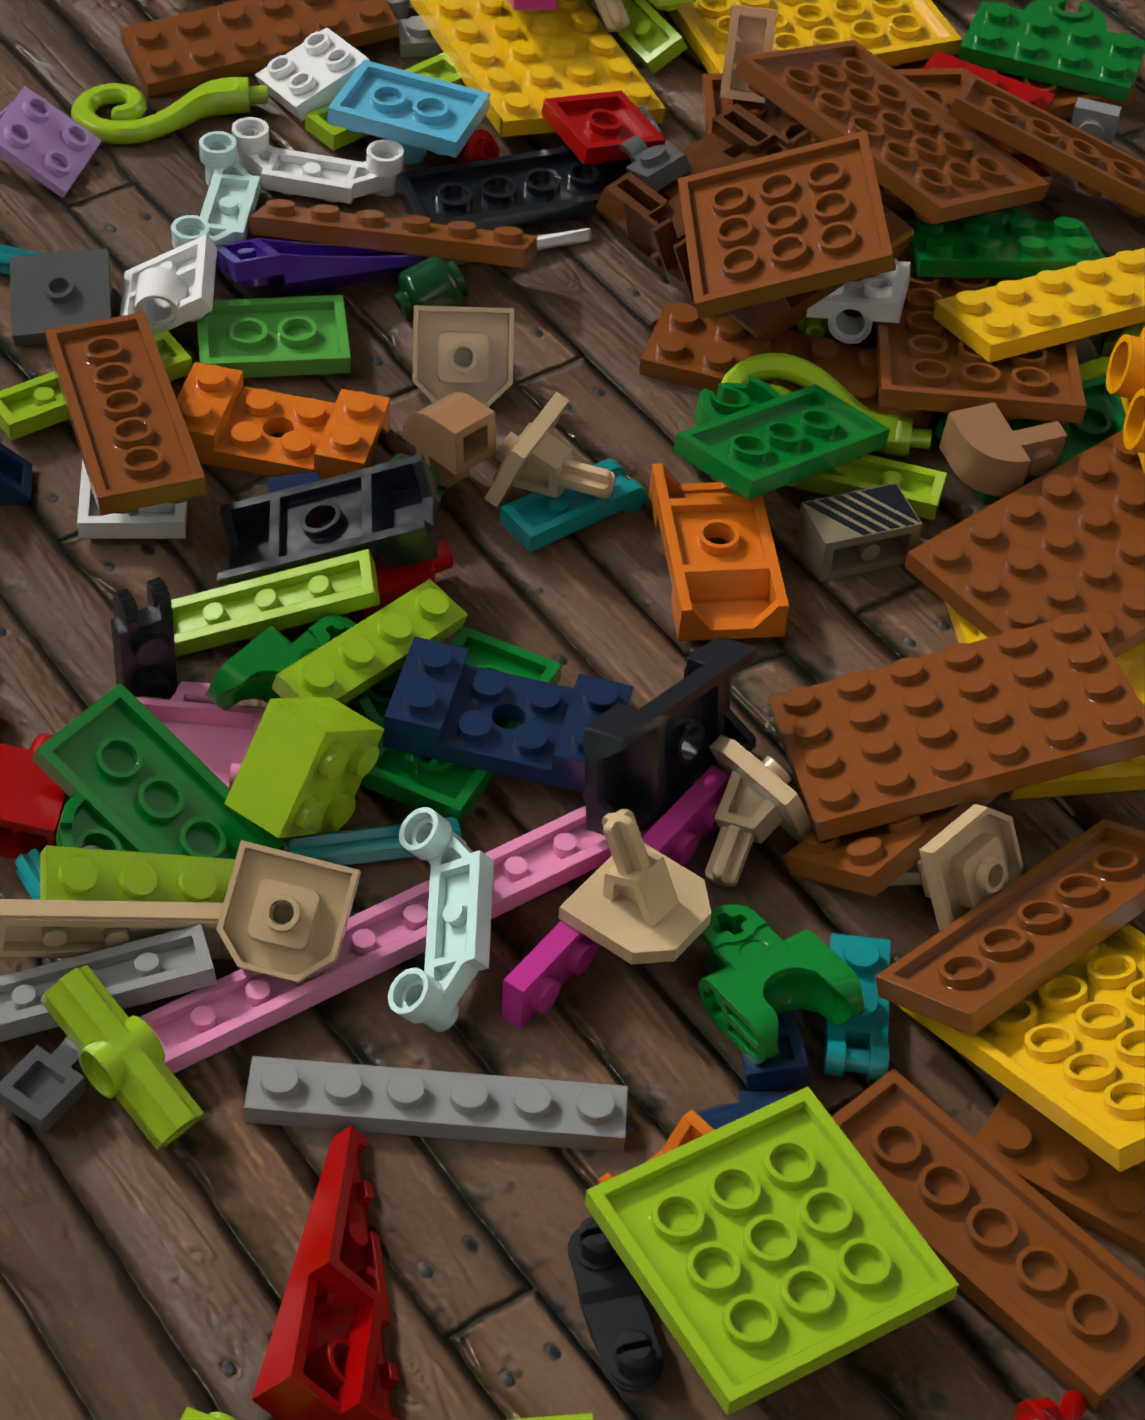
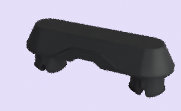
(614, 1311)

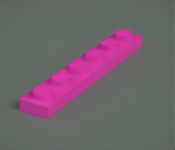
(565, 951)

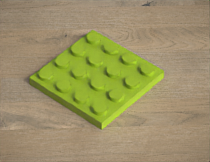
(769, 1248)

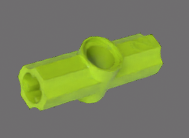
(121, 1056)

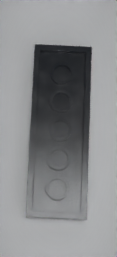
(509, 189)

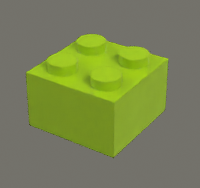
(304, 766)

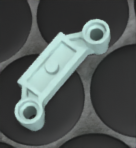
(229, 199)
(455, 922)

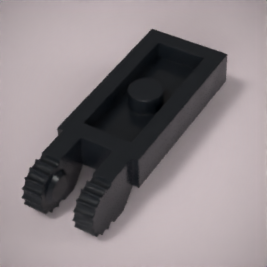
(145, 642)

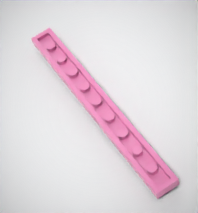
(372, 943)

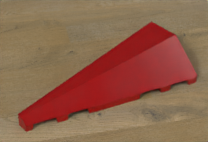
(329, 1328)

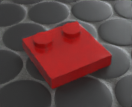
(598, 123)

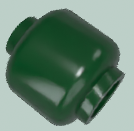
(430, 284)

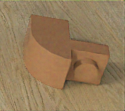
(453, 435)
(993, 456)

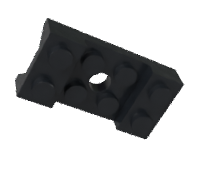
(373, 508)
(659, 751)

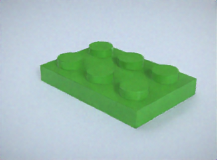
(277, 336)

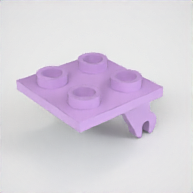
(44, 141)

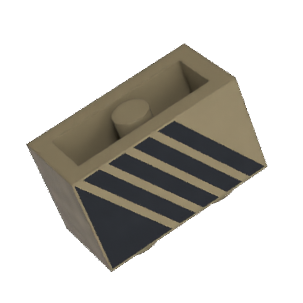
(857, 531)

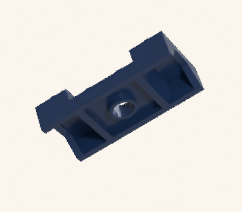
(452, 707)

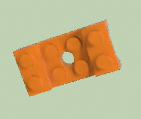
(234, 424)
(718, 588)

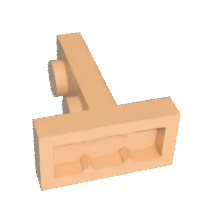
(749, 33)

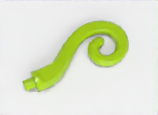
(127, 126)
(804, 374)

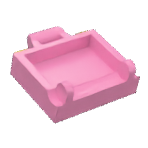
(212, 734)

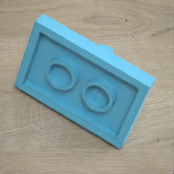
(409, 110)

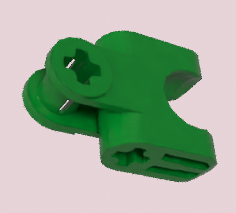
(255, 666)
(759, 976)

